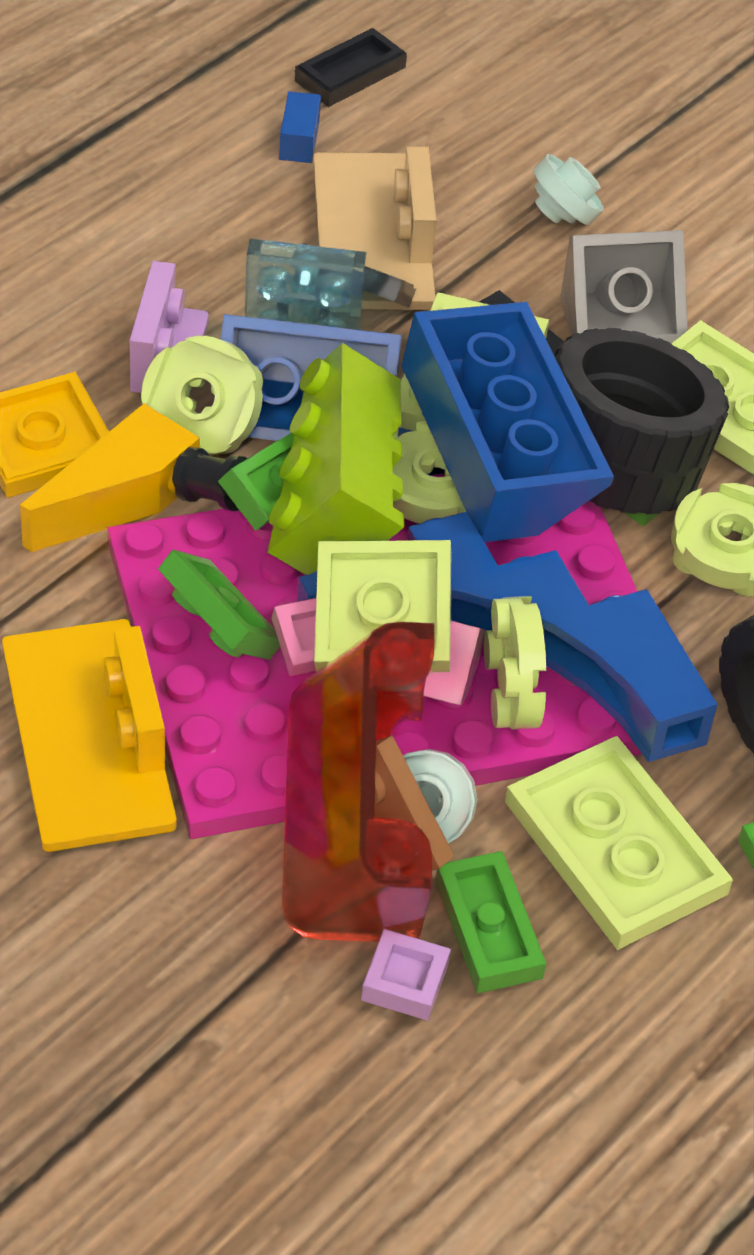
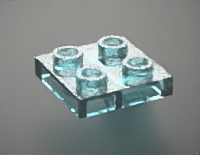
(304, 284)

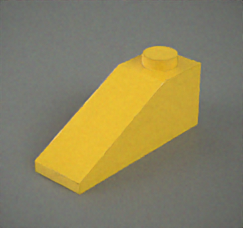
(110, 483)

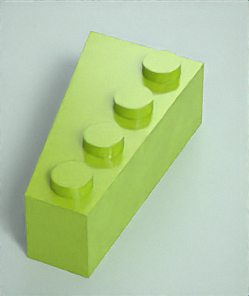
(340, 460)

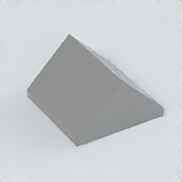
(626, 283)

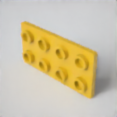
(90, 734)

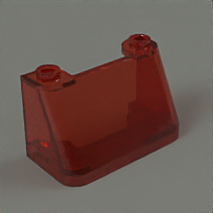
(342, 865)

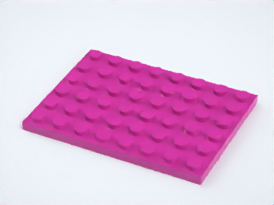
(232, 713)

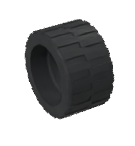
(649, 412)

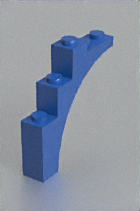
(610, 649)

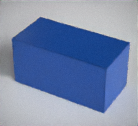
(300, 127)

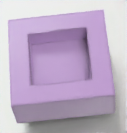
(405, 974)

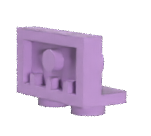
(161, 321)

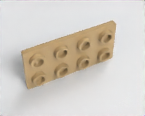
(383, 209)

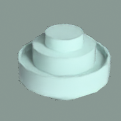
(567, 190)
(446, 789)

